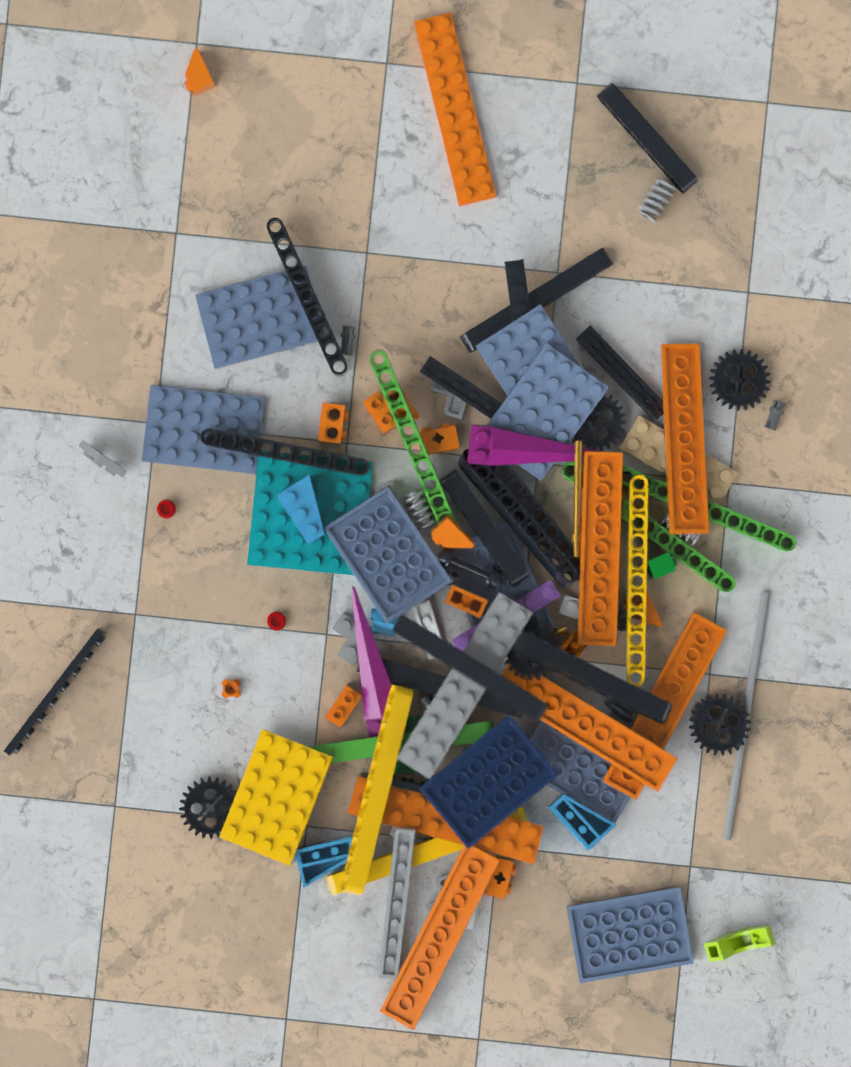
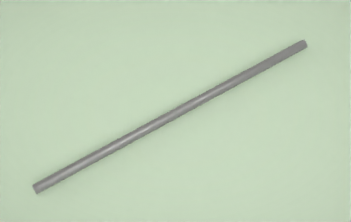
(747, 703)

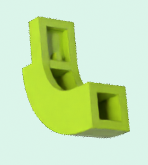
(739, 941)

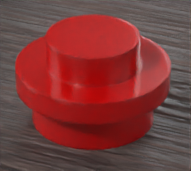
(166, 509)
(276, 621)

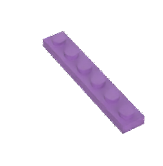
(532, 601)

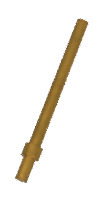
(576, 535)

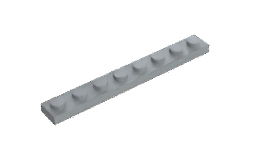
(396, 902)

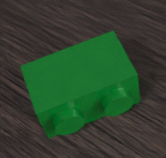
(661, 565)

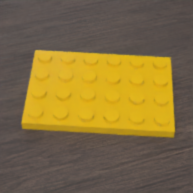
(276, 797)

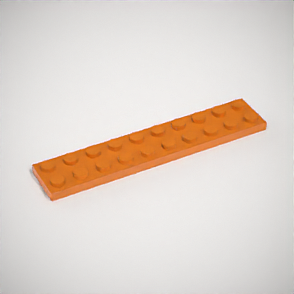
(454, 109)
(684, 439)
(600, 548)
(675, 685)
(599, 732)
(413, 810)
(440, 936)

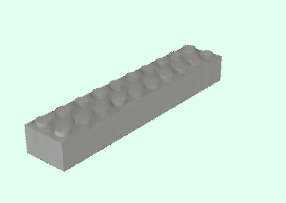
(458, 693)

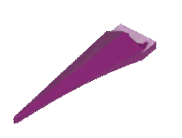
(501, 446)
(373, 673)

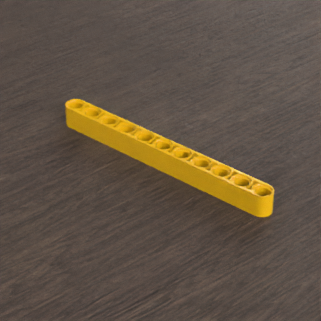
(640, 571)
(376, 790)
(422, 852)

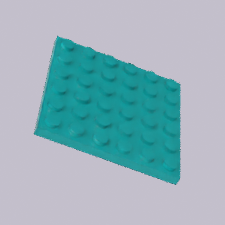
(273, 534)

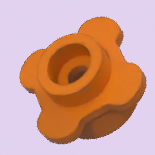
(227, 692)

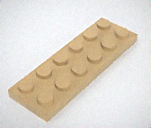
(647, 444)

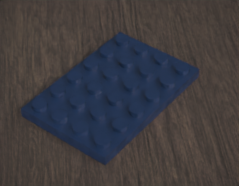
(488, 781)

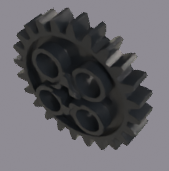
(756, 381)
(590, 438)
(524, 666)
(703, 717)
(196, 795)

